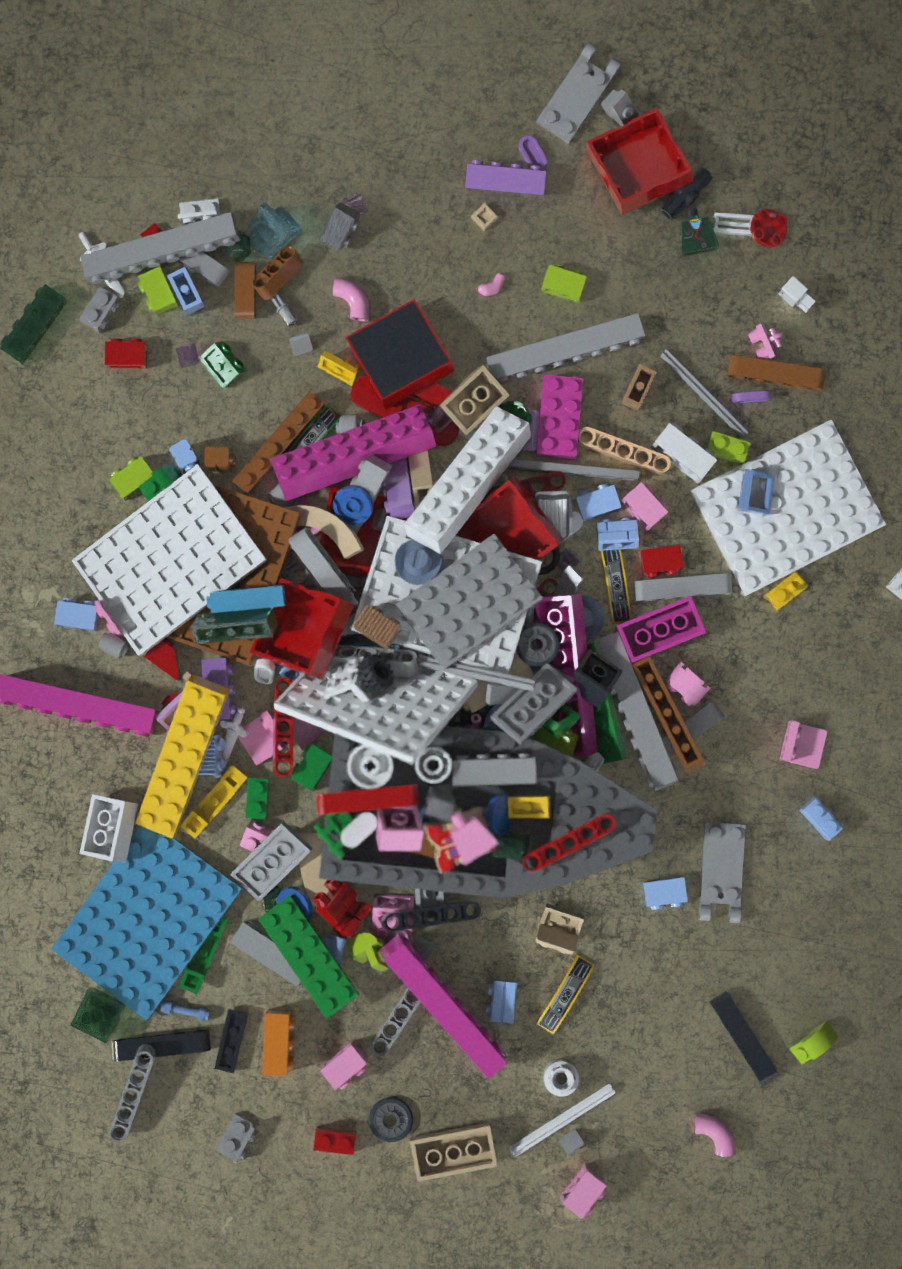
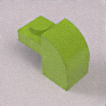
(367, 947)
(815, 1043)

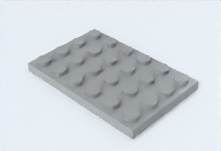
(469, 602)

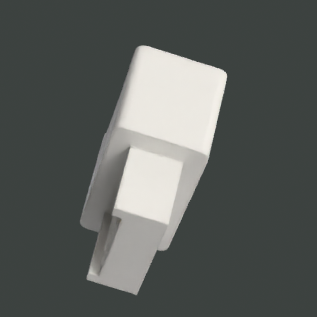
(795, 293)

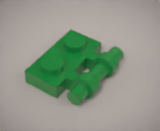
(338, 822)

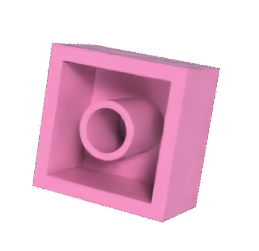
(644, 506)
(399, 829)
(344, 1065)
(583, 1192)

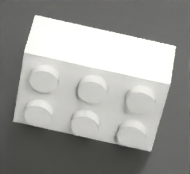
(684, 452)
(108, 828)

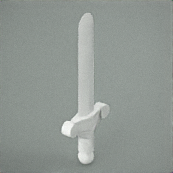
(113, 284)
(233, 730)

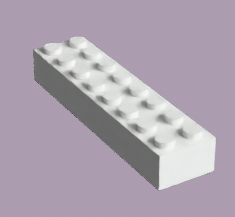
(468, 480)

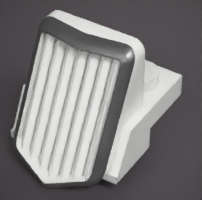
(557, 508)

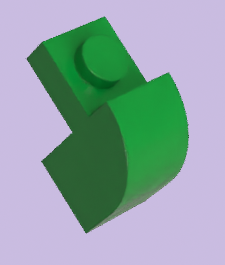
(160, 480)

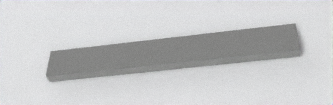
(576, 470)

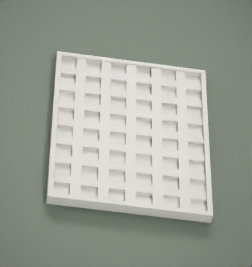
(813, 511)
(168, 559)
(386, 588)
(394, 721)

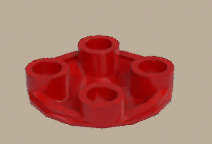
(768, 228)

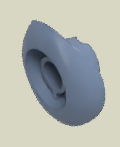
(417, 562)
(592, 616)

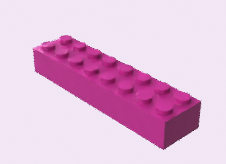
(340, 455)
(566, 618)
(73, 703)
(445, 1009)

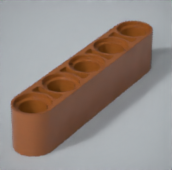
(776, 373)

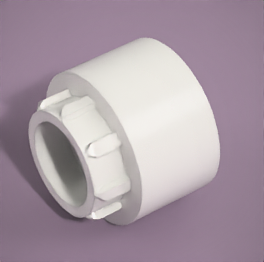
(425, 757)
(566, 1087)

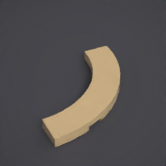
(332, 526)

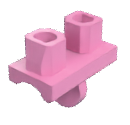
(761, 334)

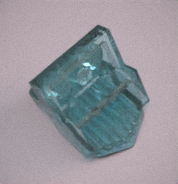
(271, 230)

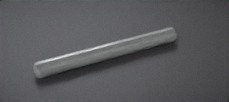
(681, 369)
(479, 673)

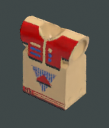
(445, 849)

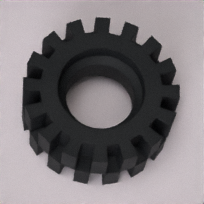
(375, 674)

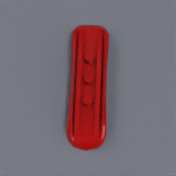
(366, 398)

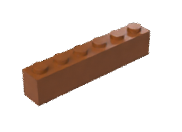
(278, 443)
(668, 715)

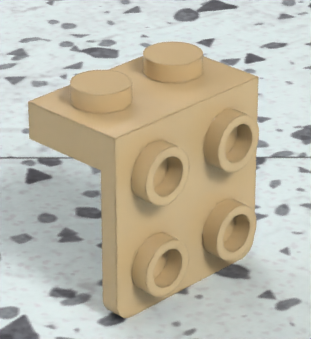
(559, 929)

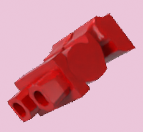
(341, 908)

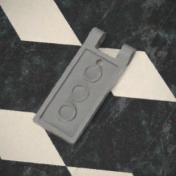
(577, 95)
(722, 868)

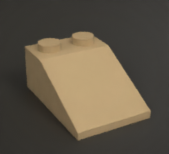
(474, 399)

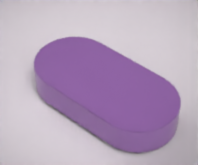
(532, 152)
(751, 397)

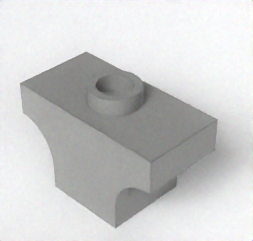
(619, 107)

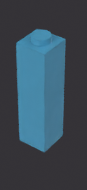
(246, 598)

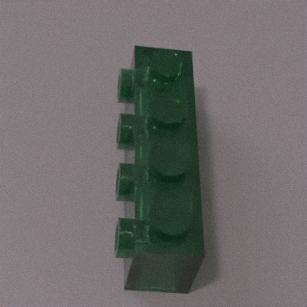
(33, 324)
(234, 625)

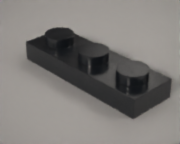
(231, 1041)

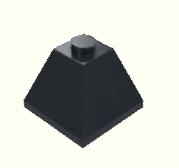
(596, 677)

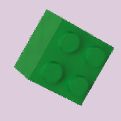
(312, 767)

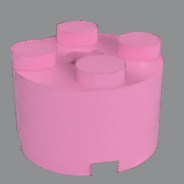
(687, 684)

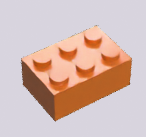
(278, 1042)

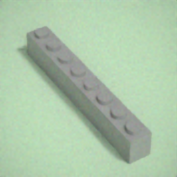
(160, 248)
(566, 348)
(638, 716)

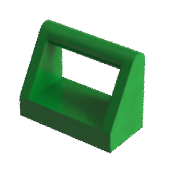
(560, 728)

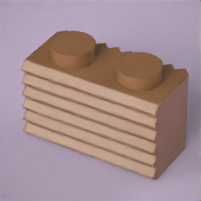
(639, 387)
(377, 627)

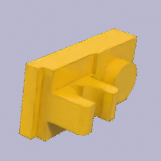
(335, 366)
(786, 590)
(529, 807)

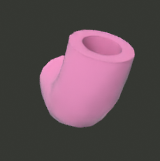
(354, 296)
(719, 1133)

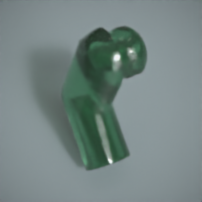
(270, 899)

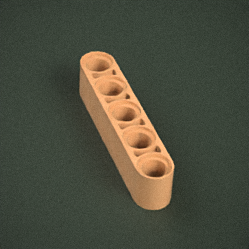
(634, 450)

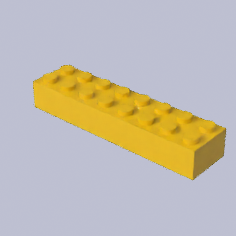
(182, 756)

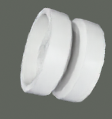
(369, 778)

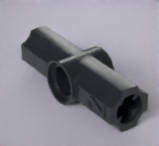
(687, 194)

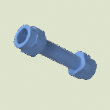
(168, 1007)

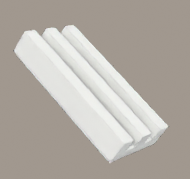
(717, 215)

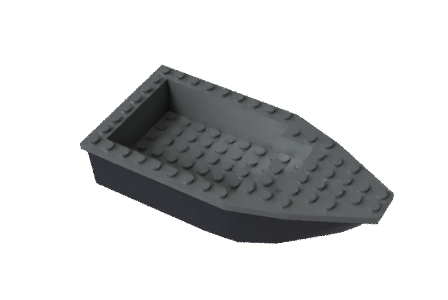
(575, 798)

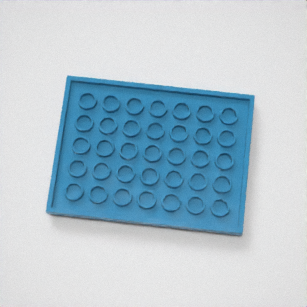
(146, 920)

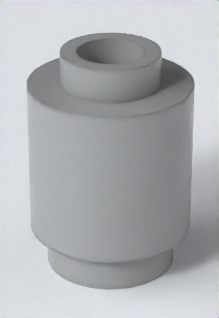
(114, 645)

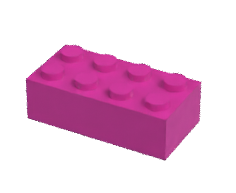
(559, 417)
(661, 629)

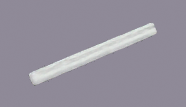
(562, 1120)

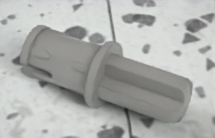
(284, 310)

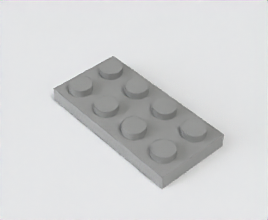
(531, 709)
(271, 861)

